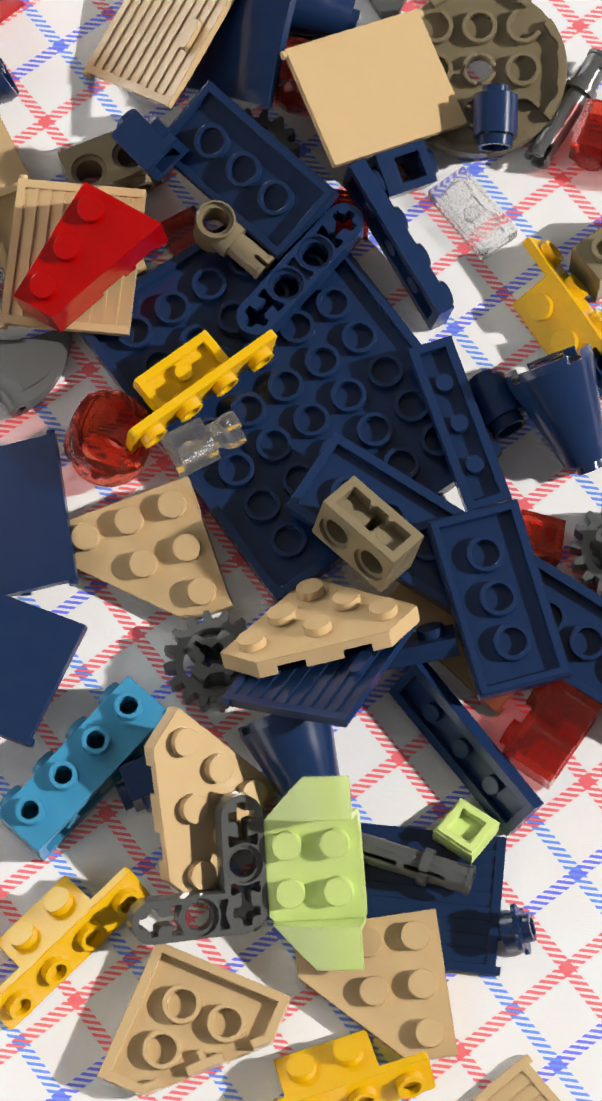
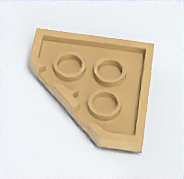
(155, 550)
(316, 627)
(189, 778)
(402, 989)
(188, 1021)

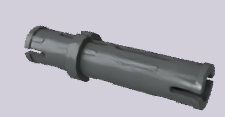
(577, 90)
(418, 864)

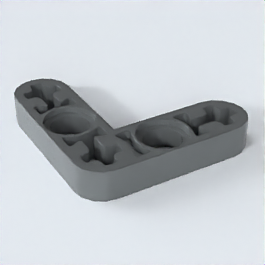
(220, 900)

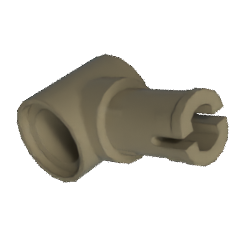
(230, 241)

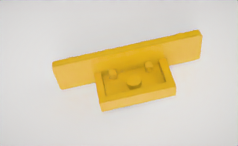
(557, 304)
(189, 377)
(58, 937)
(350, 1072)

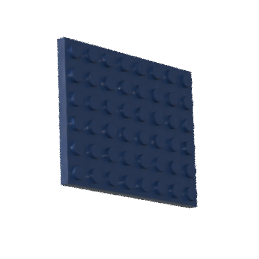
(332, 370)

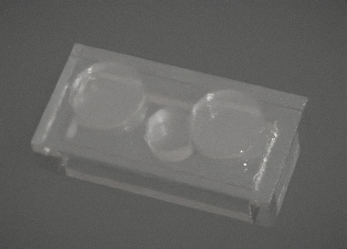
(472, 213)

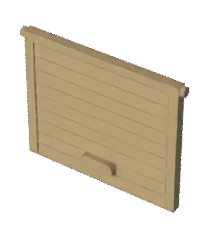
(156, 46)
(374, 87)
(35, 216)

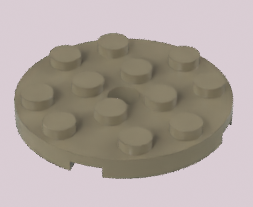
(520, 49)

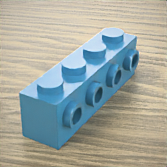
(82, 769)

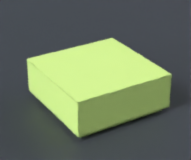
(465, 830)

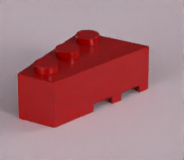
(85, 256)

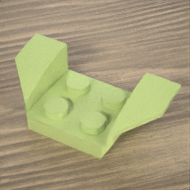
(318, 872)

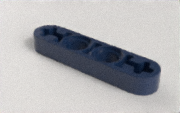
(295, 269)

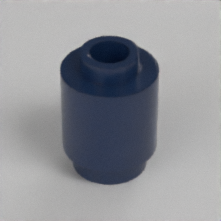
(495, 118)
(497, 404)

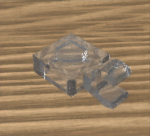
(197, 444)

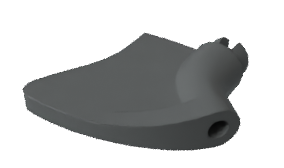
(31, 369)

